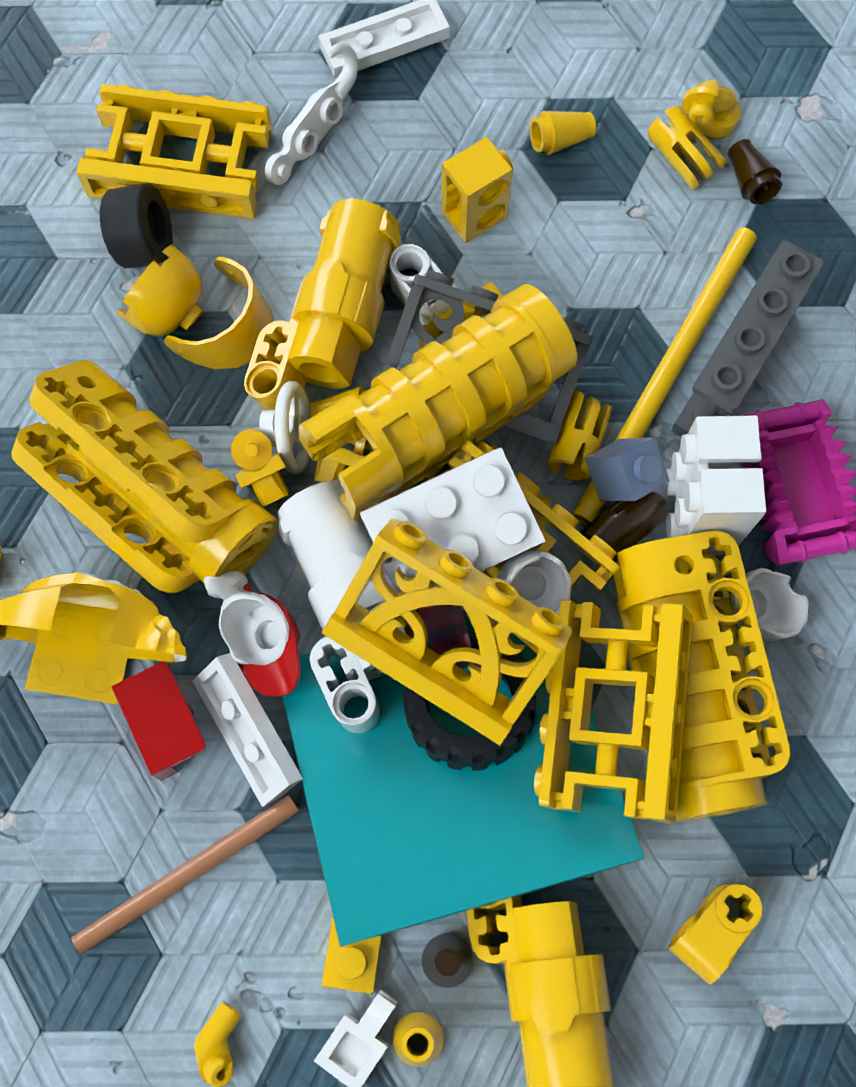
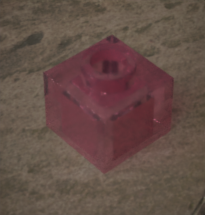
(444, 627)

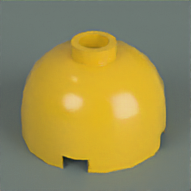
(164, 296)

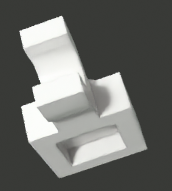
(355, 1045)

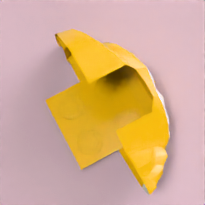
(86, 633)

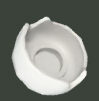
(538, 578)
(777, 607)

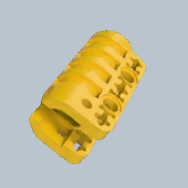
(444, 397)
(137, 481)
(717, 752)

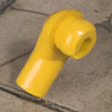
(212, 1046)

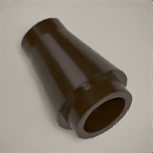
(755, 174)

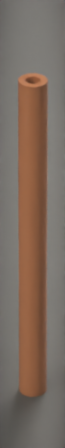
(184, 875)

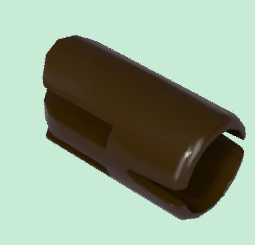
(628, 521)

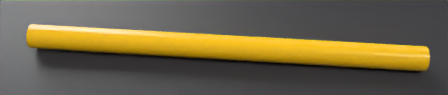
(676, 356)

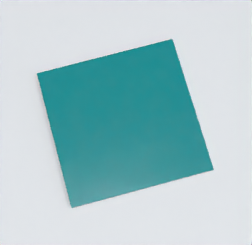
(431, 841)

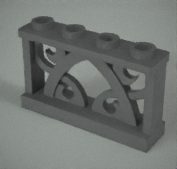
(440, 287)

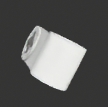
(414, 257)

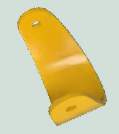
(235, 344)

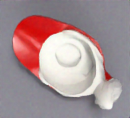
(258, 634)

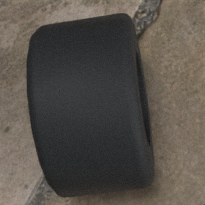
(135, 225)

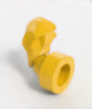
(712, 108)

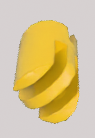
(681, 142)
(579, 436)

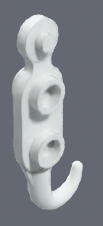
(315, 119)

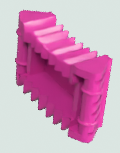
(804, 484)

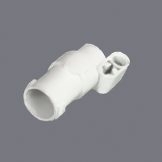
(330, 553)

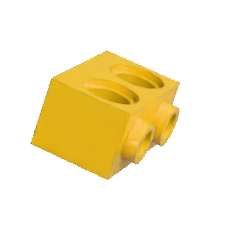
(476, 189)

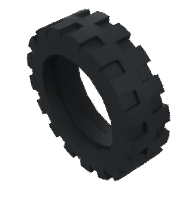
(461, 750)

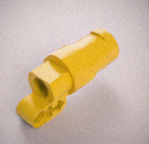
(334, 307)
(550, 990)

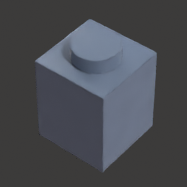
(627, 469)

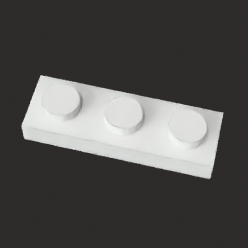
(388, 34)
(247, 729)

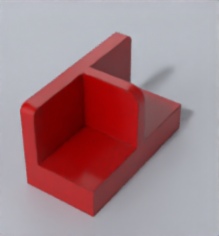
(159, 719)

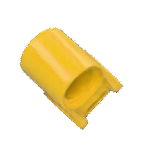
(711, 939)

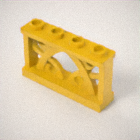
(435, 677)

